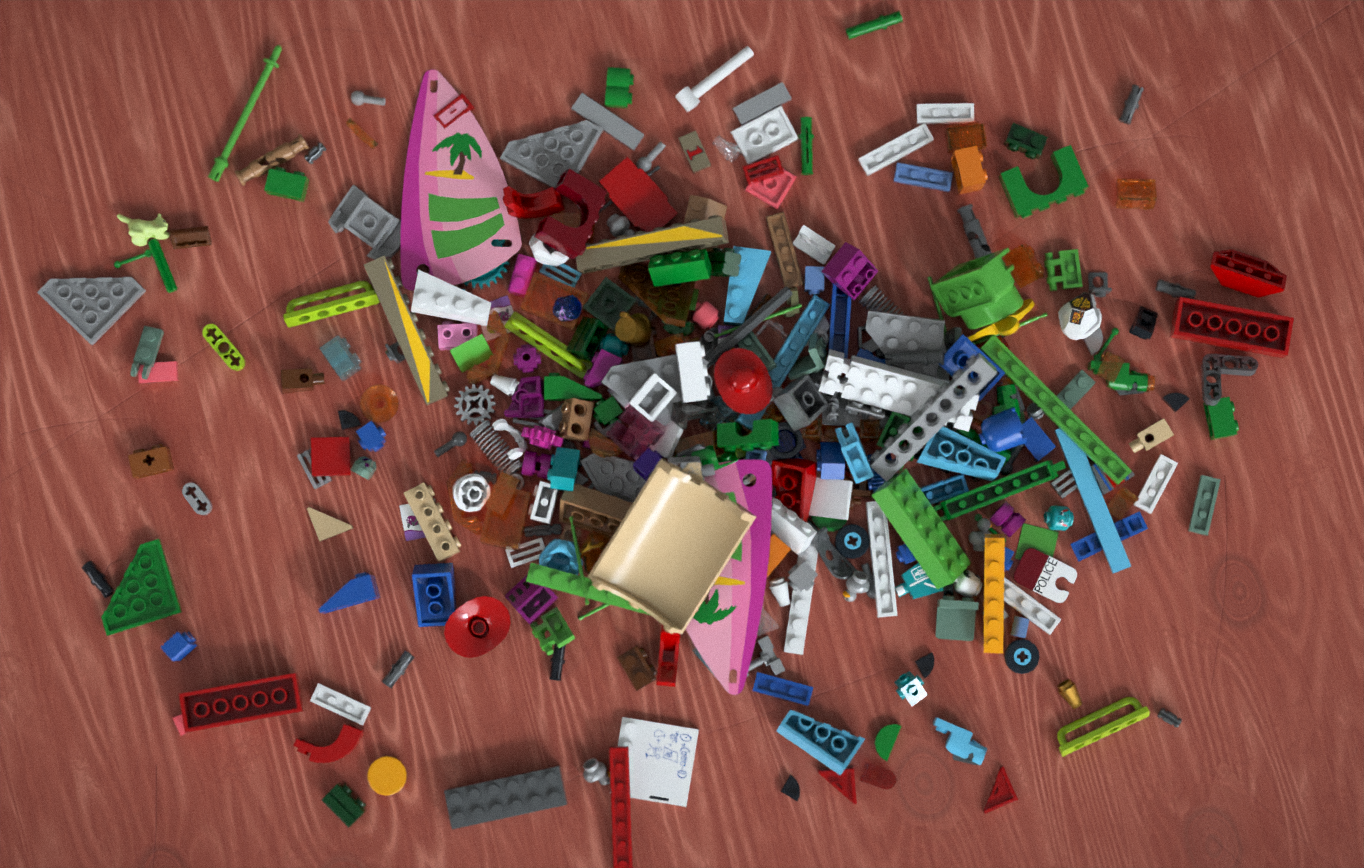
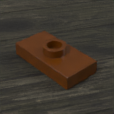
(190, 237)

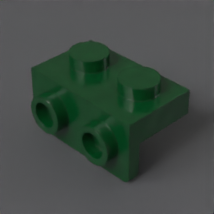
(687, 330)

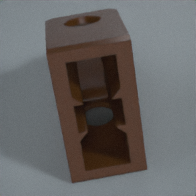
(291, 380)

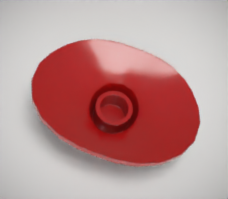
(743, 381)
(477, 627)

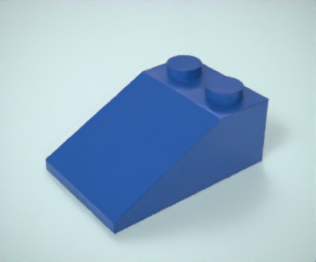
(957, 357)
(355, 592)
(434, 593)

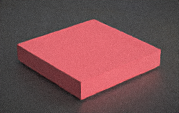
(772, 190)

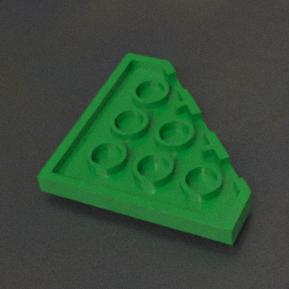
(144, 592)

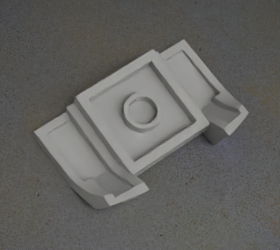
(368, 222)

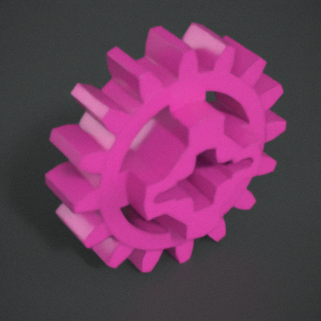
(542, 437)

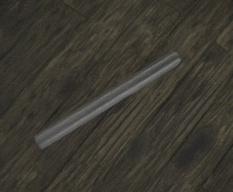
(748, 325)

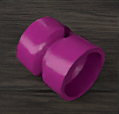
(530, 464)
(1007, 519)

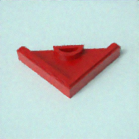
(843, 783)
(1001, 792)

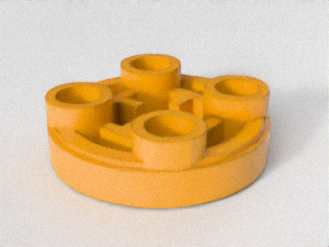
(387, 775)

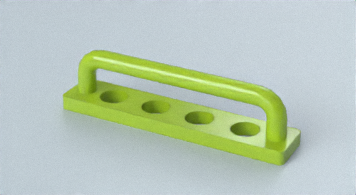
(294, 318)
(549, 343)
(1069, 747)

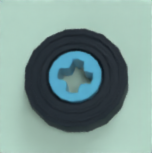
(851, 551)
(1014, 663)

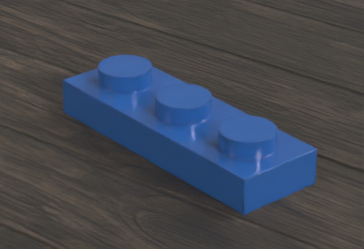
(782, 688)

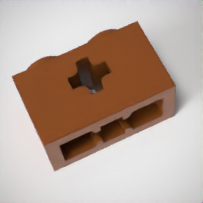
(162, 463)

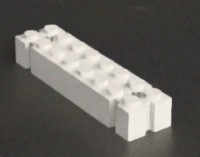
(888, 387)

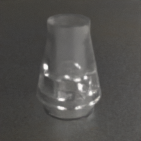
(728, 149)

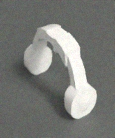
(515, 453)

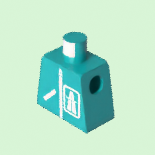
(916, 583)

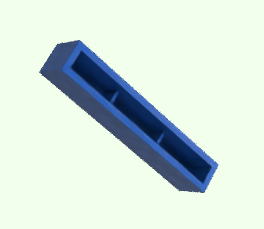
(839, 321)

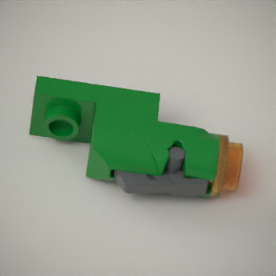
(1127, 382)
(1008, 397)
(708, 456)

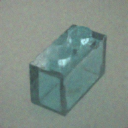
(341, 358)

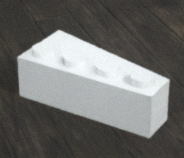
(447, 301)

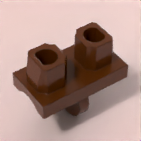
(860, 491)

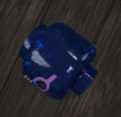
(567, 308)

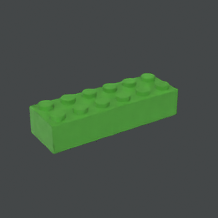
(921, 529)

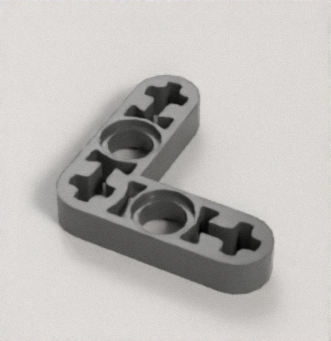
(1219, 368)

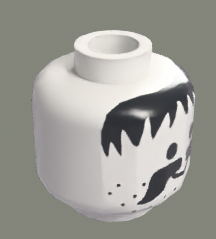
(968, 584)

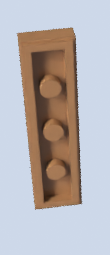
(784, 250)

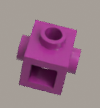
(532, 363)

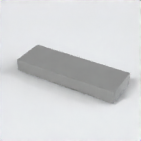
(762, 103)

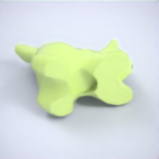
(142, 230)

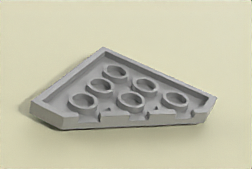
(553, 152)
(91, 303)
(905, 335)
(629, 378)
(614, 476)

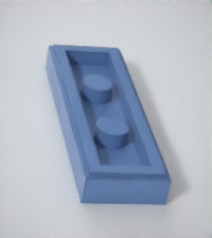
(923, 177)

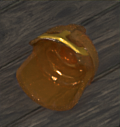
(592, 549)

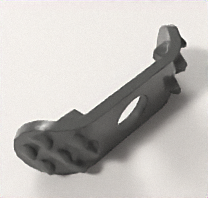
(835, 566)

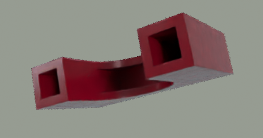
(589, 200)

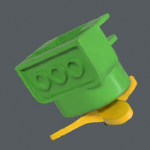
(983, 295)

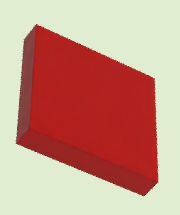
(330, 456)

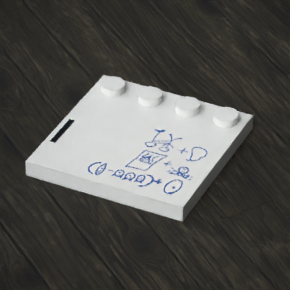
(659, 760)

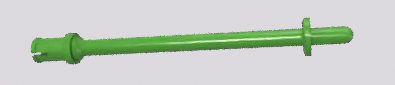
(221, 161)

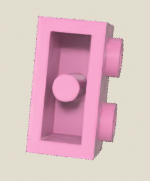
(453, 335)

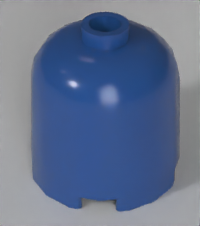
(1002, 431)

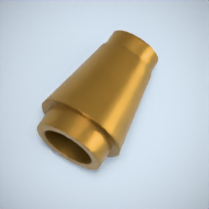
(1069, 692)

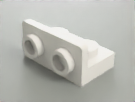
(813, 245)

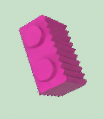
(522, 275)

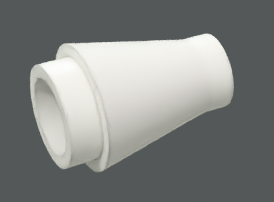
(505, 384)
(780, 590)

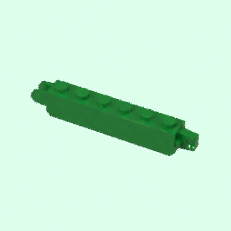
(999, 489)

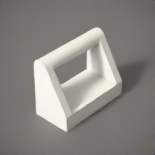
(643, 391)

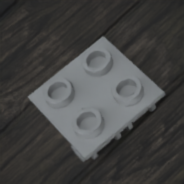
(835, 412)
(875, 413)

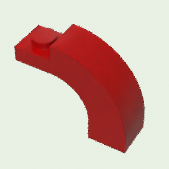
(534, 204)
(668, 658)
(343, 746)

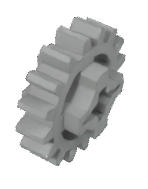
(481, 410)

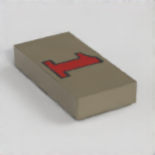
(694, 152)

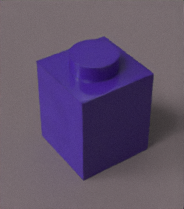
(646, 463)

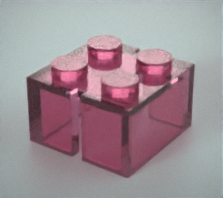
(638, 436)

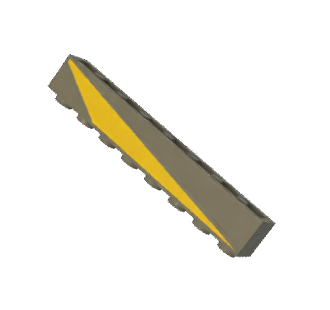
(660, 241)
(406, 331)

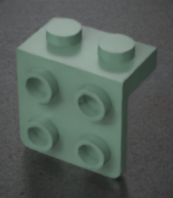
(811, 363)
(956, 618)

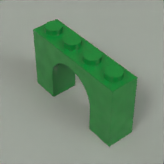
(1025, 201)

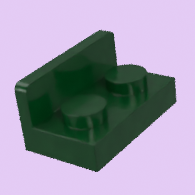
(1025, 141)

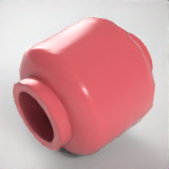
(705, 315)

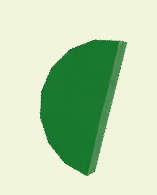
(830, 523)
(885, 740)

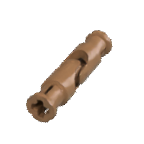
(276, 157)

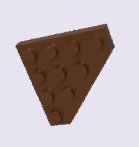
(667, 301)

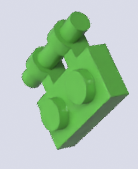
(1069, 270)
(558, 628)

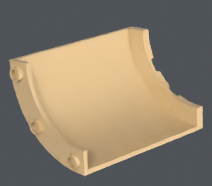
(671, 546)

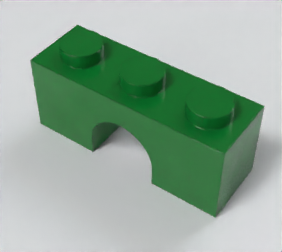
(763, 435)

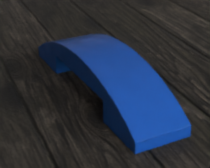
(1126, 528)

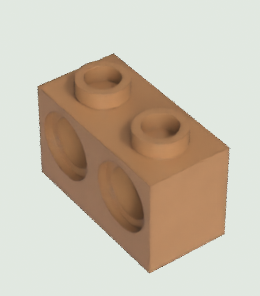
(580, 421)

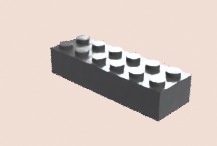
(506, 797)

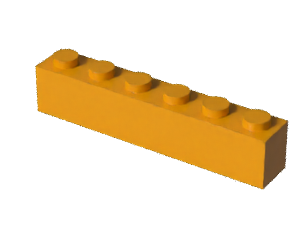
(993, 593)

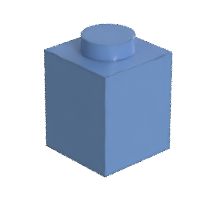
(813, 280)

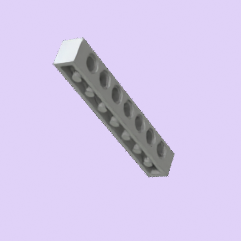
(887, 468)

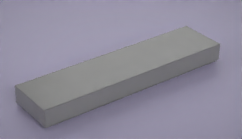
(607, 121)

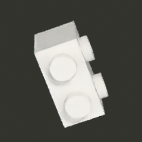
(544, 503)

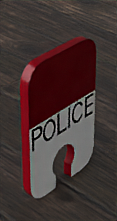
(1040, 573)

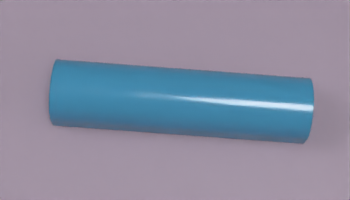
(945, 489)

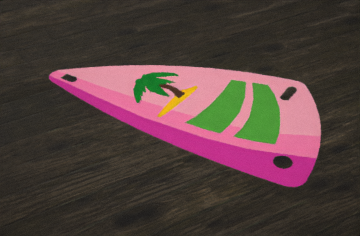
(452, 194)
(731, 612)

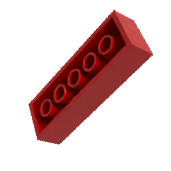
(1231, 327)
(241, 702)

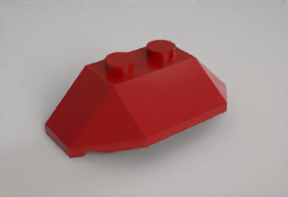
(1247, 273)

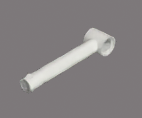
(689, 97)

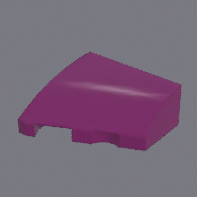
(528, 399)

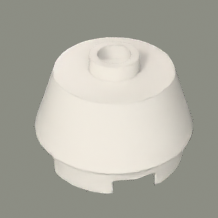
(471, 492)

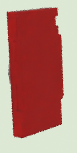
(637, 196)

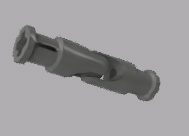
(972, 226)

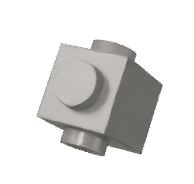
(801, 577)

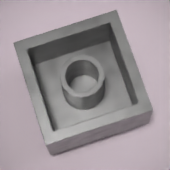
(800, 402)

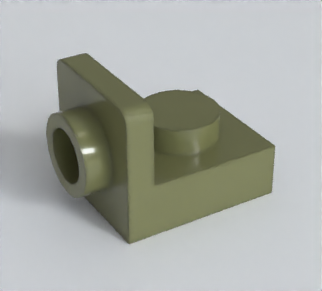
(793, 301)

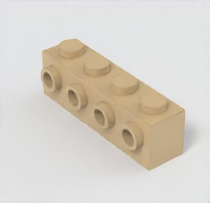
(432, 522)

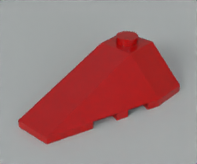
(795, 484)

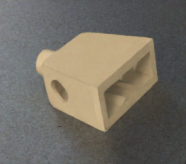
(1159, 431)

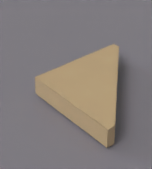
(326, 525)

